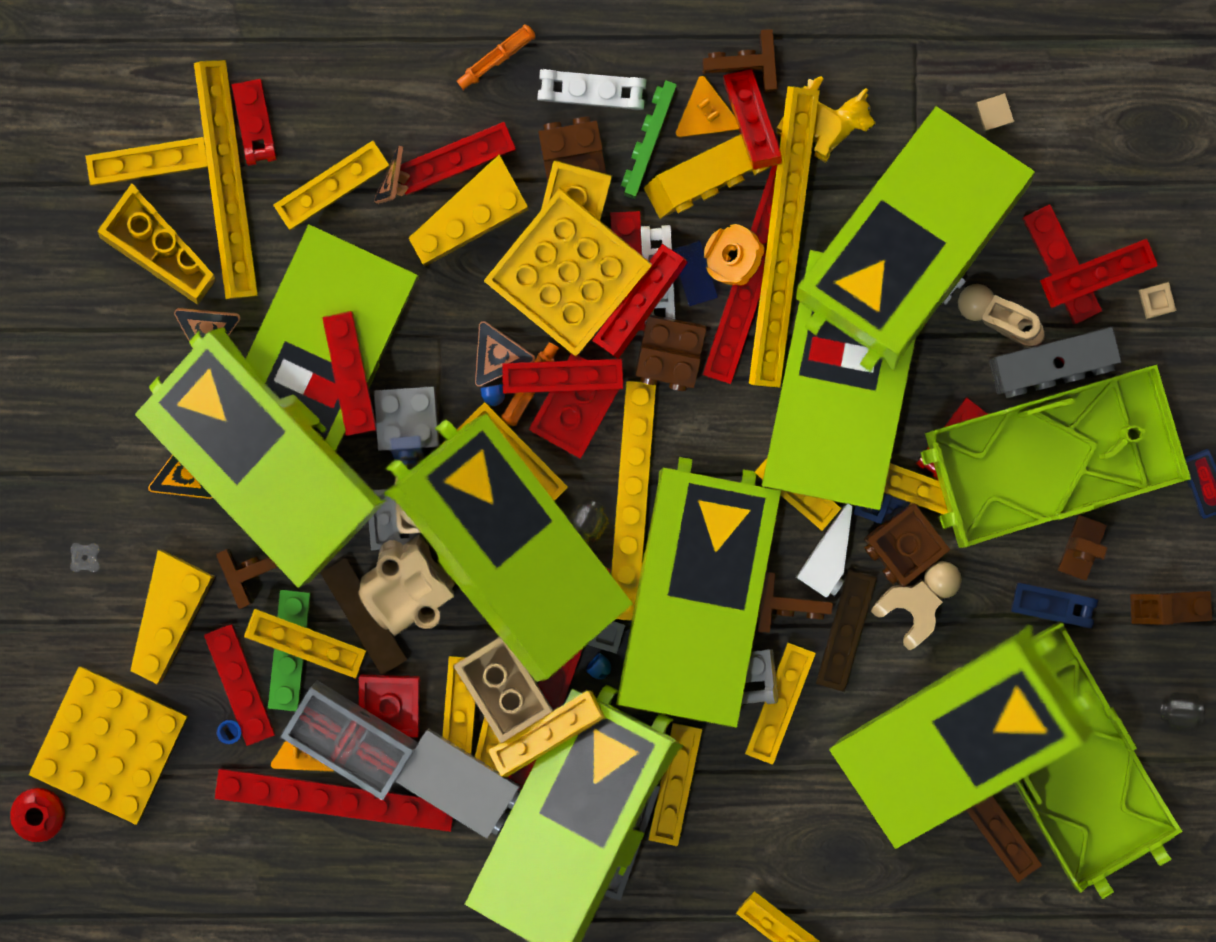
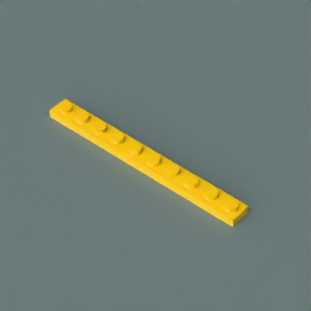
(784, 237)

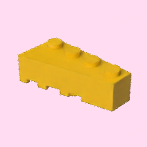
(700, 177)
(474, 211)
(153, 244)
(169, 611)

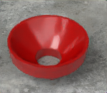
(52, 811)

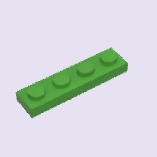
(652, 127)
(286, 668)

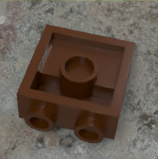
(572, 144)
(670, 352)
(905, 545)

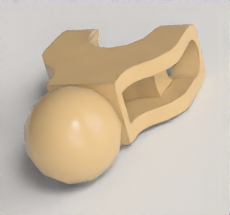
(1008, 318)
(921, 599)

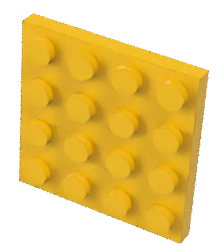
(567, 272)
(108, 745)

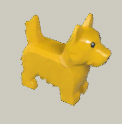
(835, 125)

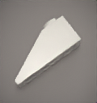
(827, 561)

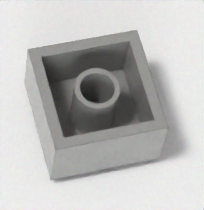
(406, 414)

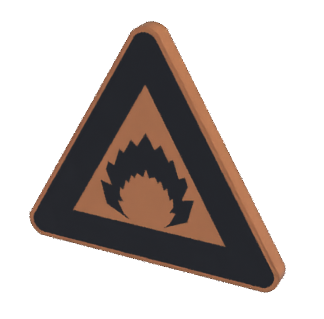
(390, 185)
(205, 321)
(494, 350)

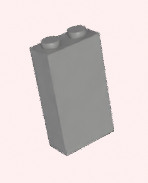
(458, 784)

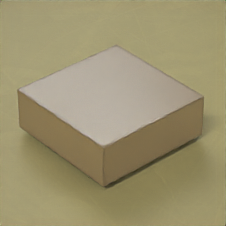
(994, 112)
(1157, 300)

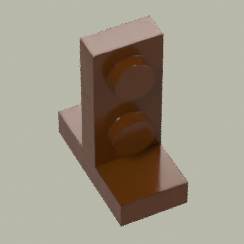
(746, 60)
(1083, 548)
(236, 577)
(786, 606)
(1171, 607)

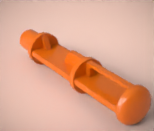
(497, 56)
(521, 400)

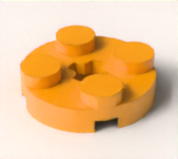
(748, 258)

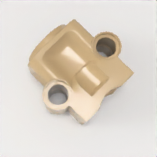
(401, 589)

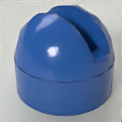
(493, 394)
(599, 667)
(234, 729)

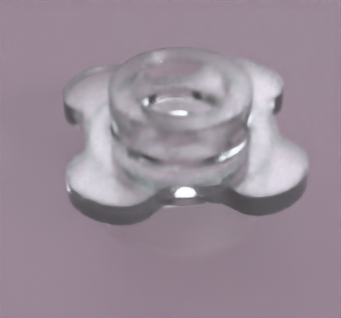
(78, 563)

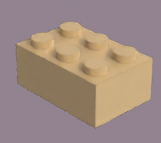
(503, 689)

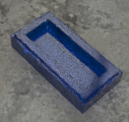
(695, 277)

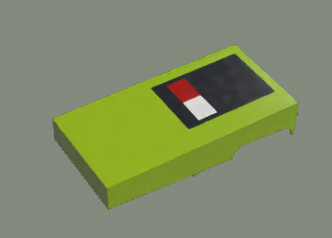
(321, 282)
(834, 416)

